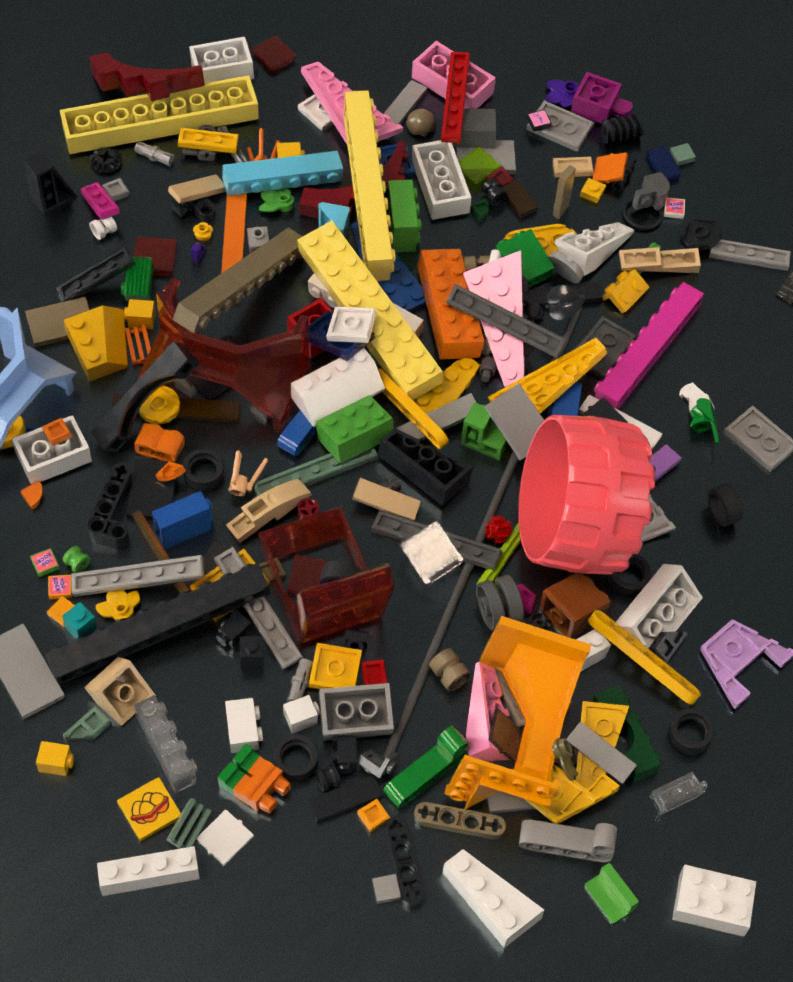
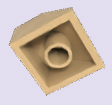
(119, 689)

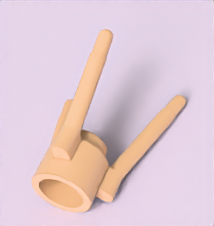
(239, 483)

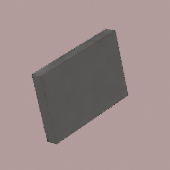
(614, 340)

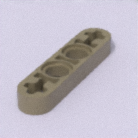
(460, 816)

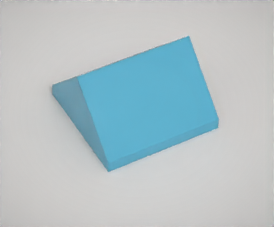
(338, 214)

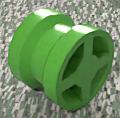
(76, 559)

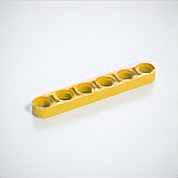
(413, 412)
(644, 657)

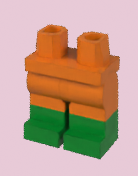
(253, 780)

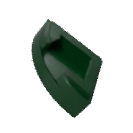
(480, 209)

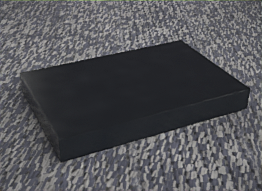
(146, 491)

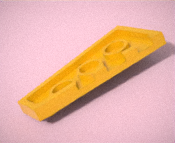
(455, 381)
(607, 723)

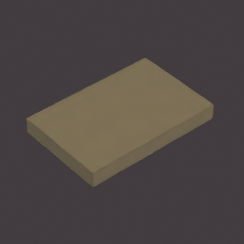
(48, 321)

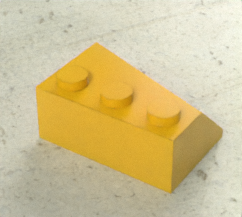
(99, 340)

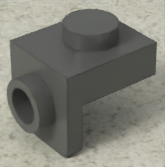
(376, 764)

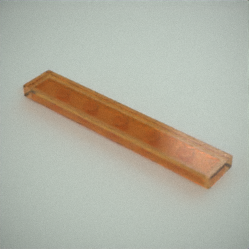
(155, 545)

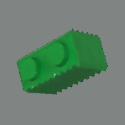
(138, 280)

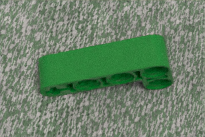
(428, 768)

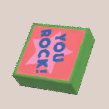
(44, 562)

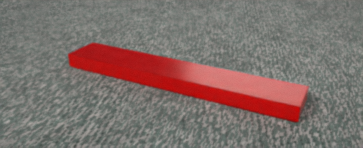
(455, 97)

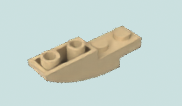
(265, 507)

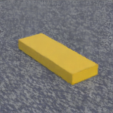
(208, 140)

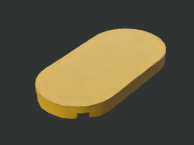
(546, 235)

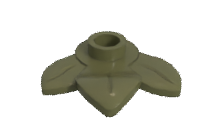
(563, 751)

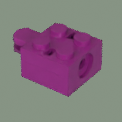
(599, 99)

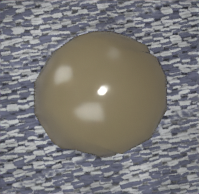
(421, 122)

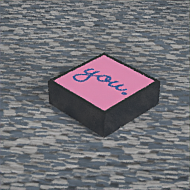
(539, 120)

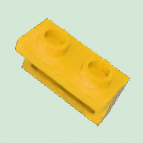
(626, 290)

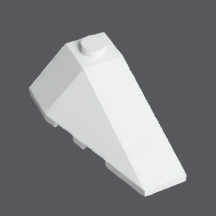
(593, 247)

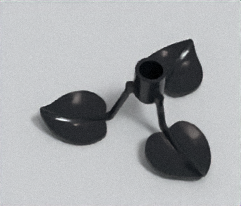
(562, 303)

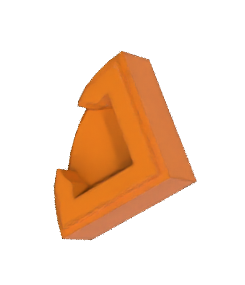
(170, 471)
(33, 494)

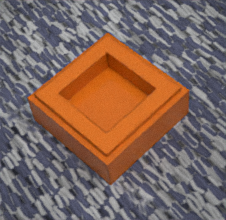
(56, 431)

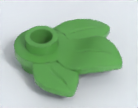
(277, 200)

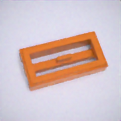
(136, 331)

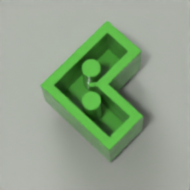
(482, 434)

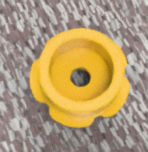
(203, 231)

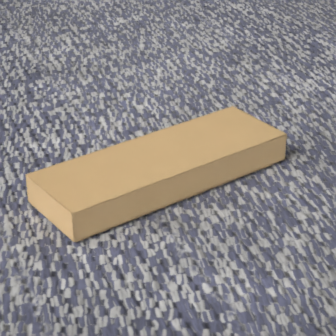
(197, 188)
(386, 499)

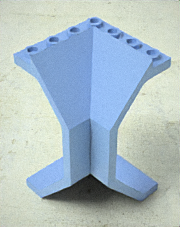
(25, 373)

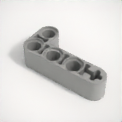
(569, 841)

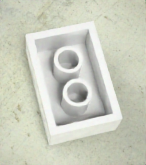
(223, 59)
(45, 461)
(714, 900)

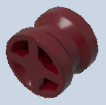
(307, 505)

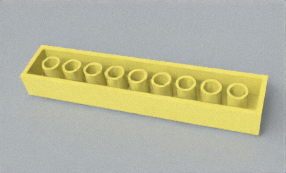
(141, 119)
(368, 185)
(353, 285)

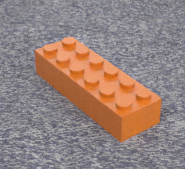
(455, 331)

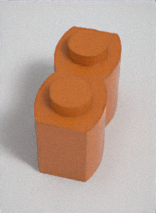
(159, 443)

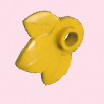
(119, 605)

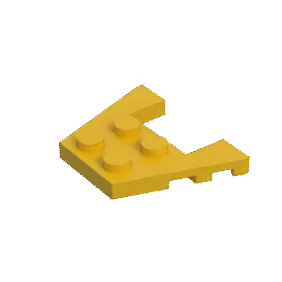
(573, 797)

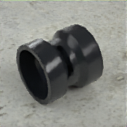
(494, 192)

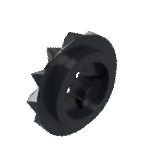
(110, 165)

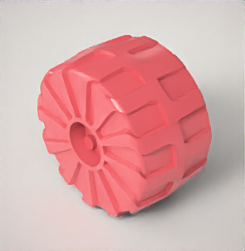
(585, 494)

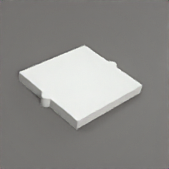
(225, 837)

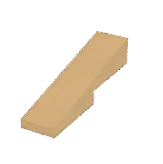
(660, 261)

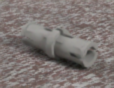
(154, 153)
(300, 680)

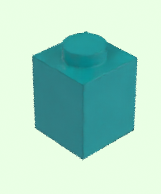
(79, 621)

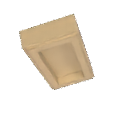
(582, 164)

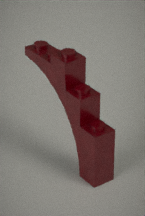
(135, 80)
(344, 196)

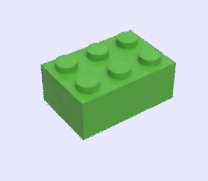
(403, 215)
(354, 428)

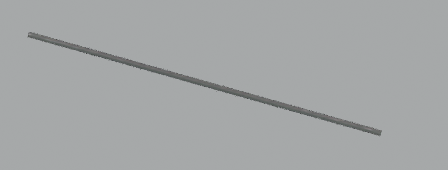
(444, 623)

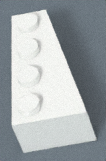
(494, 900)

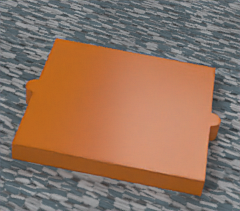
(610, 168)

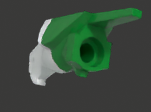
(701, 410)

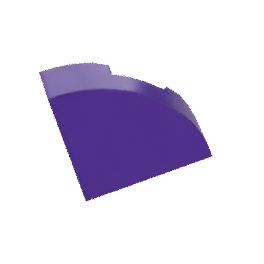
(197, 252)

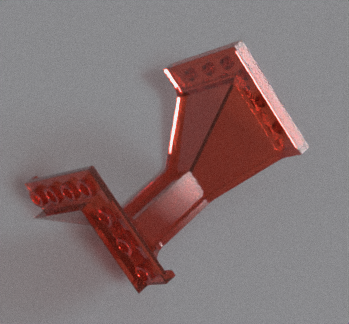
(256, 370)

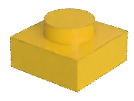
(592, 190)

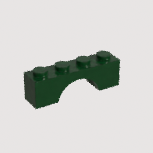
(641, 751)

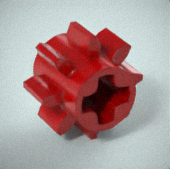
(498, 529)

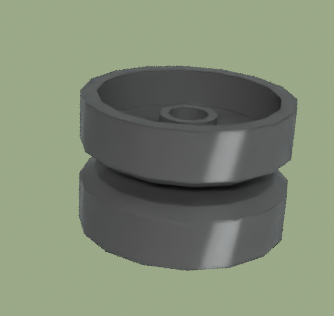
(499, 600)

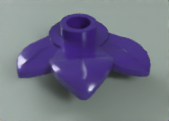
(561, 92)

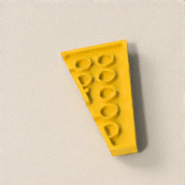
(559, 375)

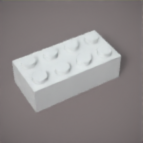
(441, 179)

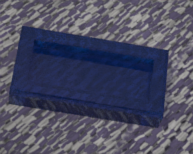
(663, 163)

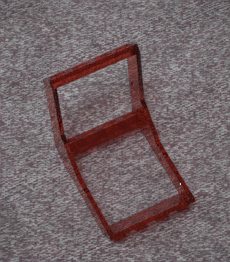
(331, 604)

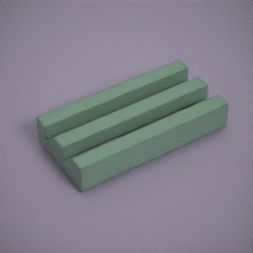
(199, 808)

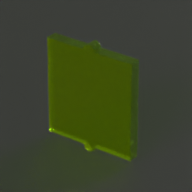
(478, 165)

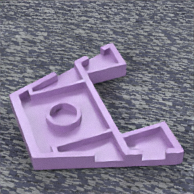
(733, 650)

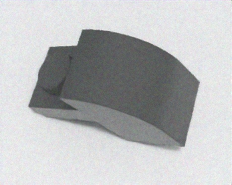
(652, 193)

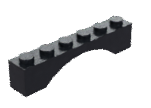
(116, 426)

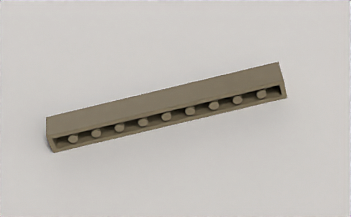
(238, 281)

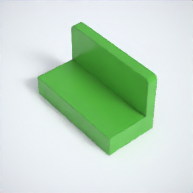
(611, 894)

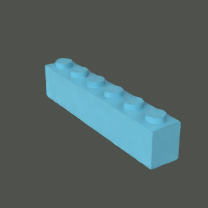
(282, 173)

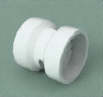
(102, 227)

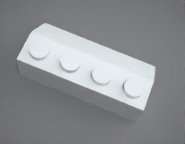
(336, 386)
(661, 604)

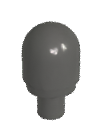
(487, 368)

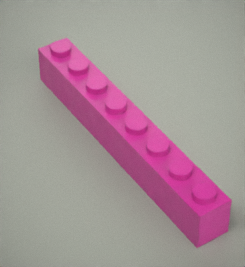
(649, 345)

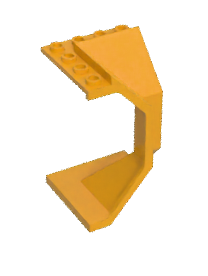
(541, 676)

